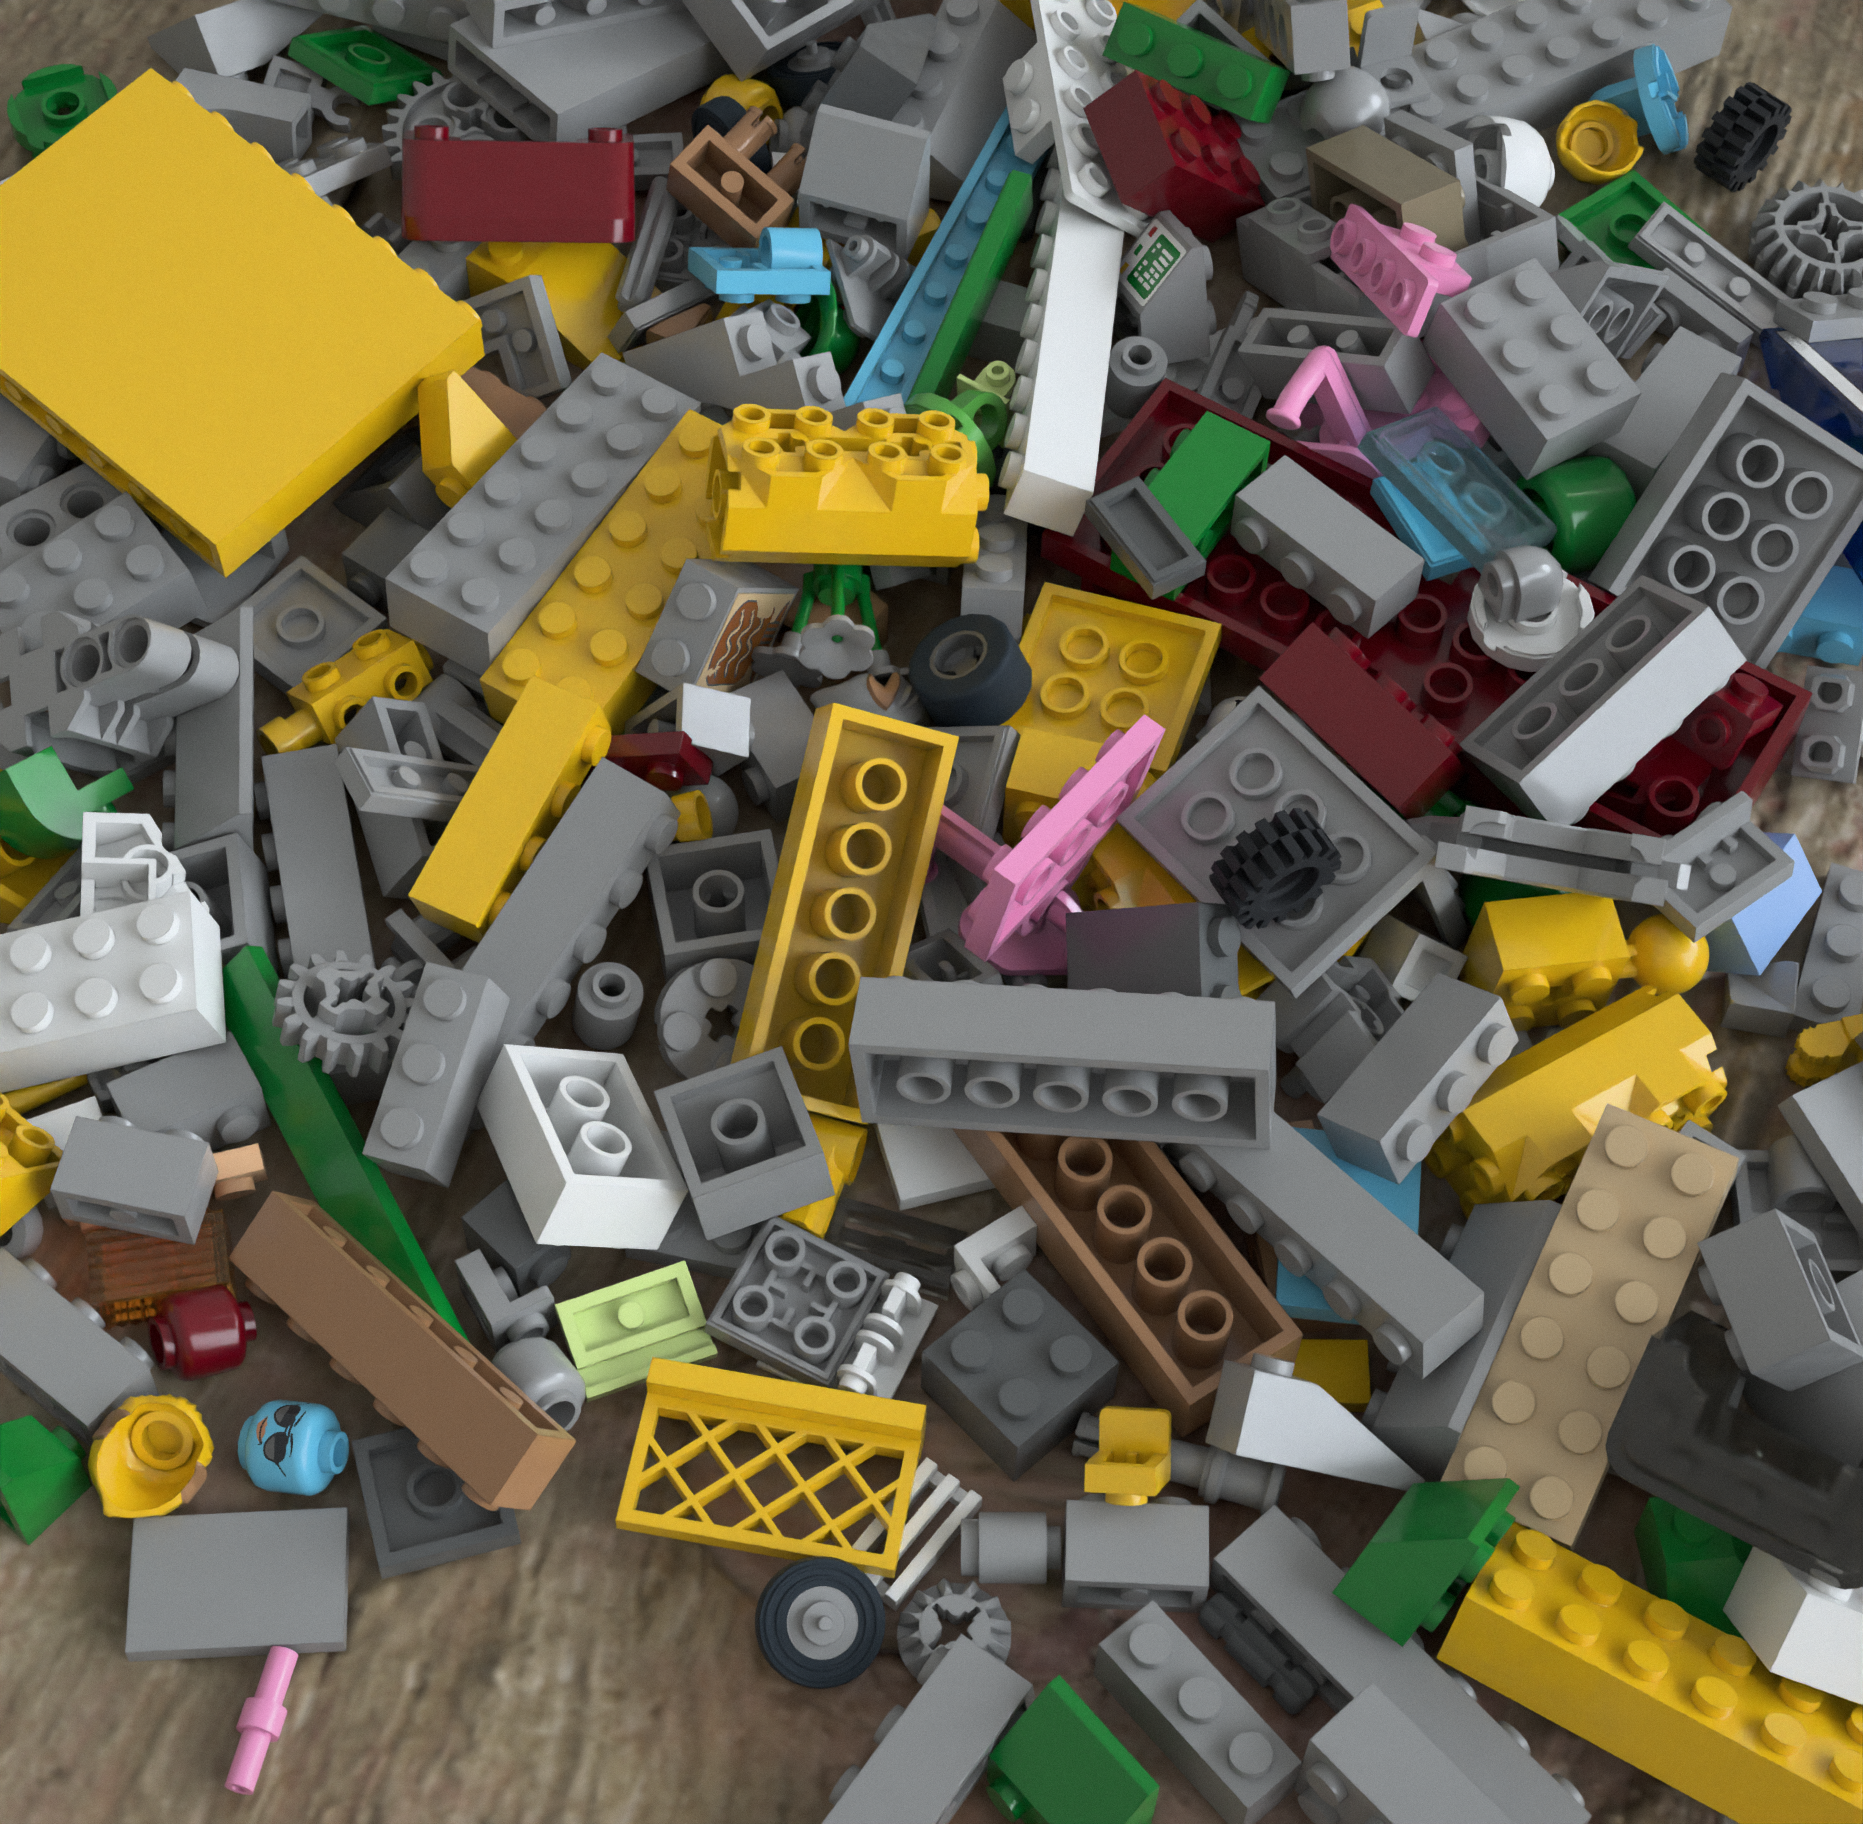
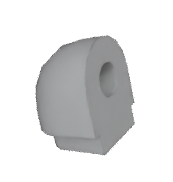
(1521, 583)

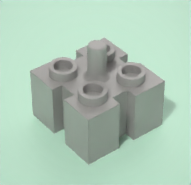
(1332, 1024)

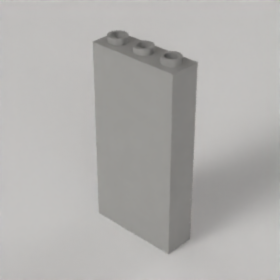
(588, 76)

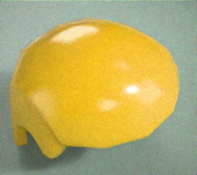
(1597, 142)

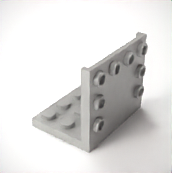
(1271, 763)

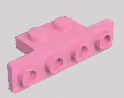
(1396, 266)

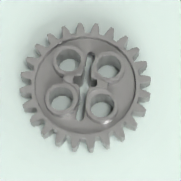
(447, 104)

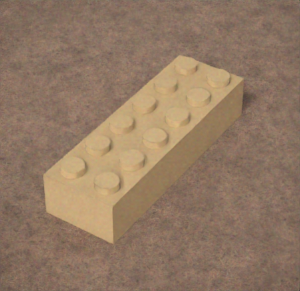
(1586, 1317)

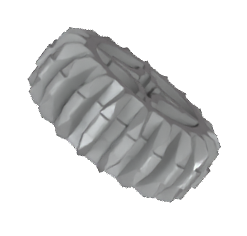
(1810, 240)

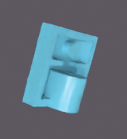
(783, 265)

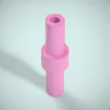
(261, 1720)

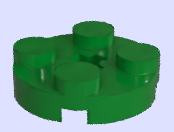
(35, 109)

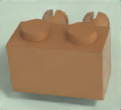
(727, 189)

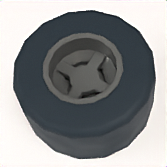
(970, 672)

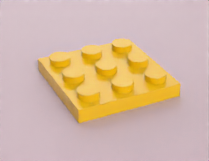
(1110, 663)

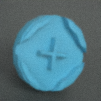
(1651, 99)

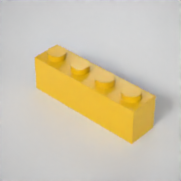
(511, 807)

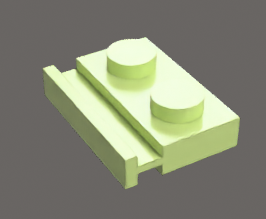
(628, 1323)

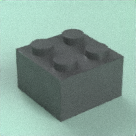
(1018, 1374)

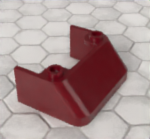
(518, 188)

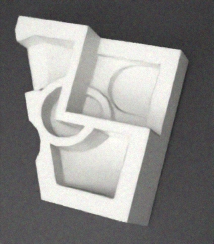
(125, 862)

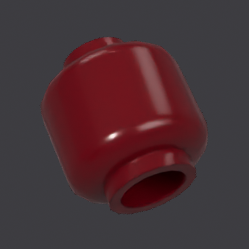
(201, 1332)

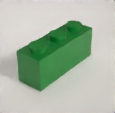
(1196, 63)
(1202, 482)

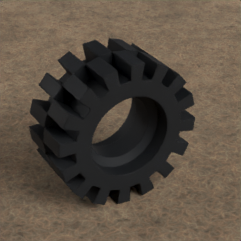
(1742, 137)
(1275, 868)

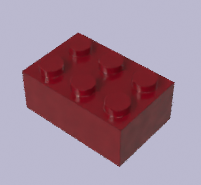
(1174, 155)
(1366, 720)

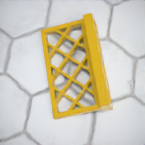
(780, 1410)

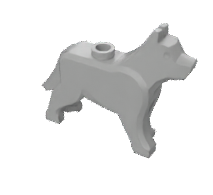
(1553, 855)

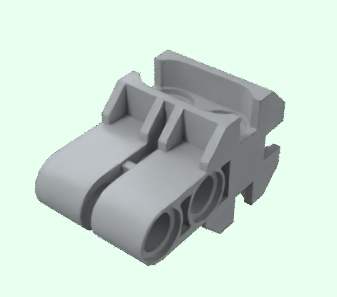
(105, 687)

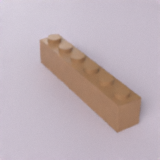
(401, 1353)

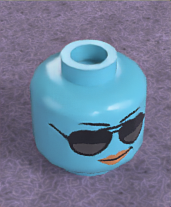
(293, 1447)

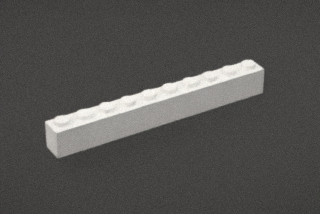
(1062, 363)

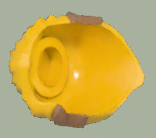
(149, 1456)

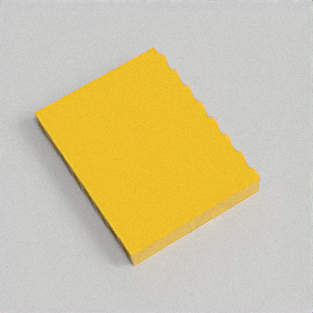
(208, 321)

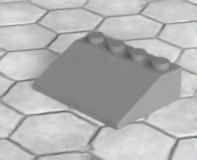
(1743, 515)

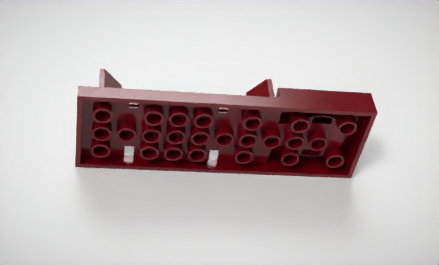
(1420, 648)

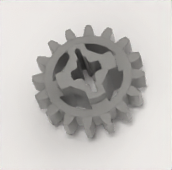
(342, 1012)

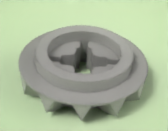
(957, 1602)

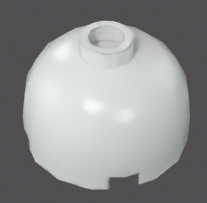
(1512, 156)

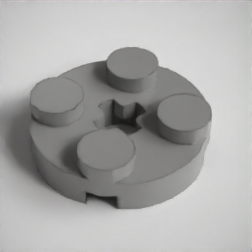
(683, 1009)

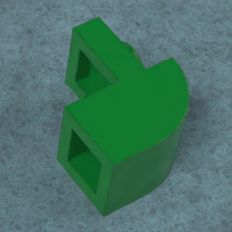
(45, 810)

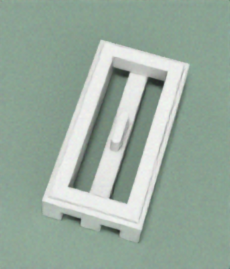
(945, 1489)

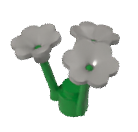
(835, 644)

